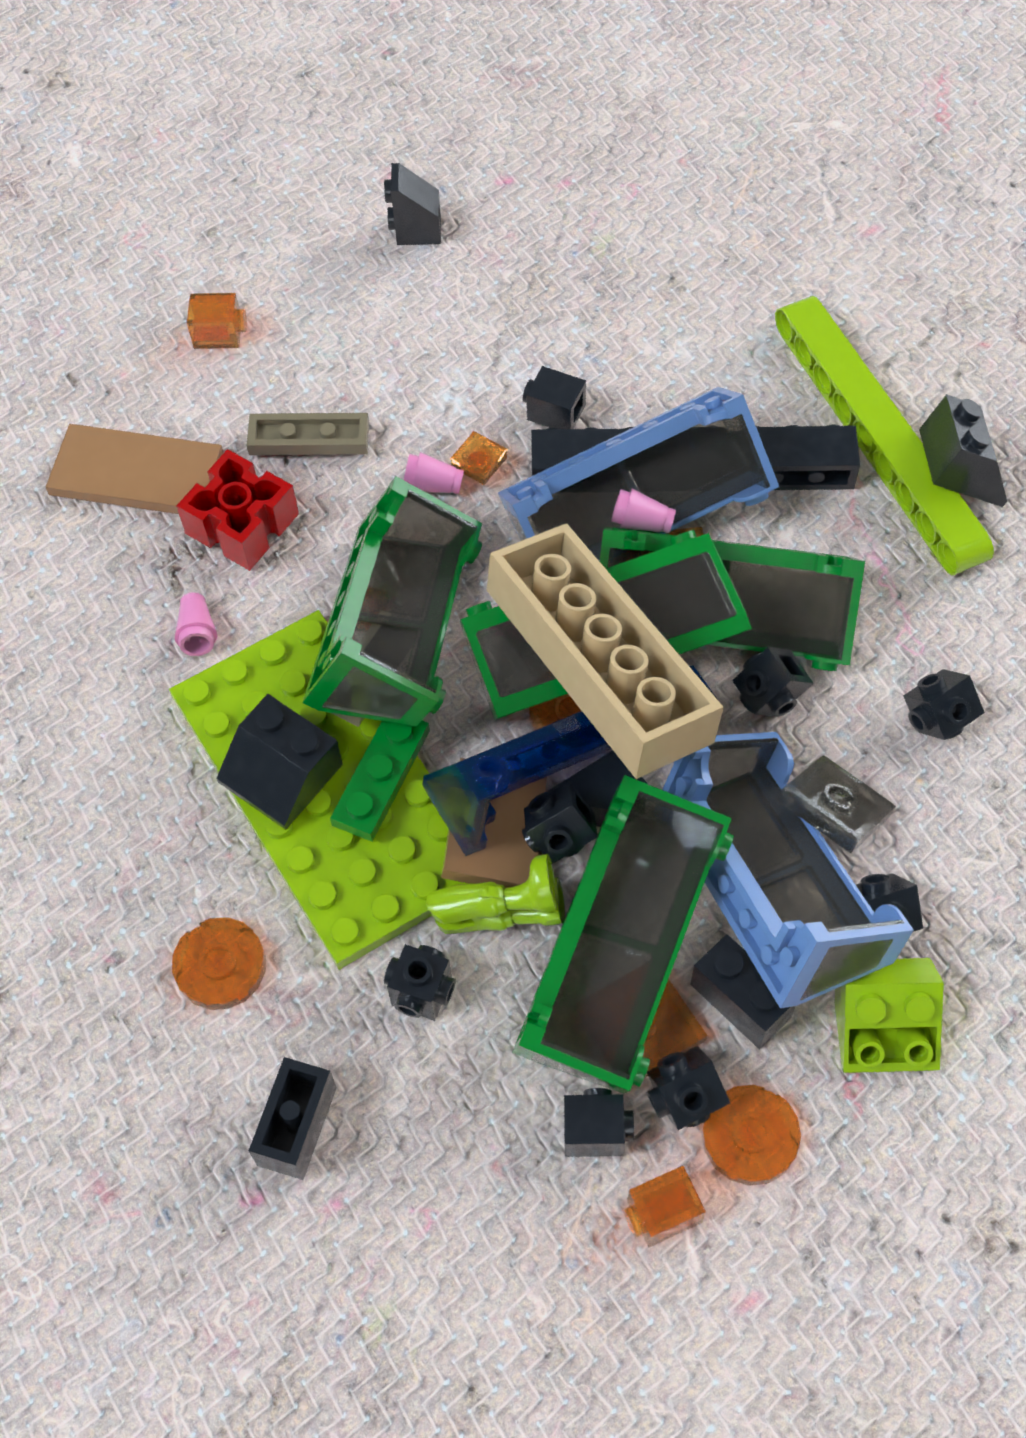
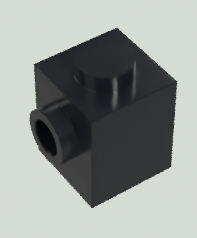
(555, 399)
(596, 1124)

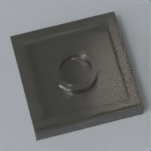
(836, 803)

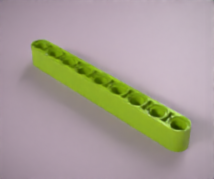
(883, 435)

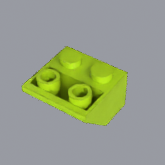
(891, 1018)

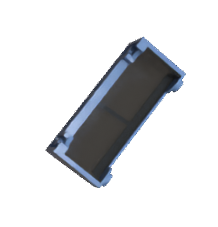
(682, 458)
(780, 878)

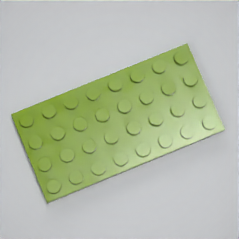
(345, 885)

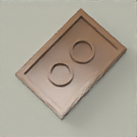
(506, 854)

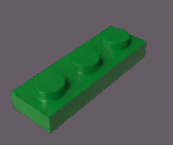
(378, 778)

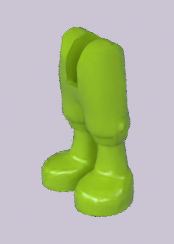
(496, 908)

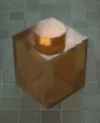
(215, 320)
(664, 1207)

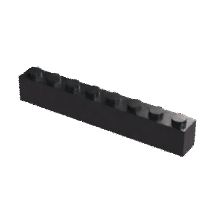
(798, 454)

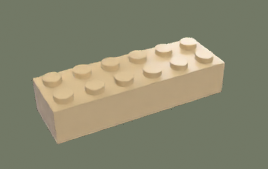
(603, 650)

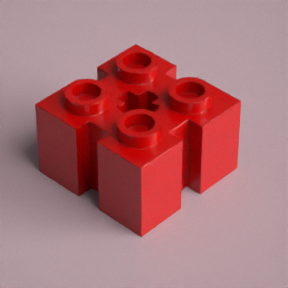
(238, 509)

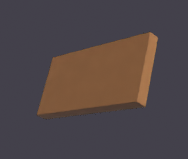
(129, 468)

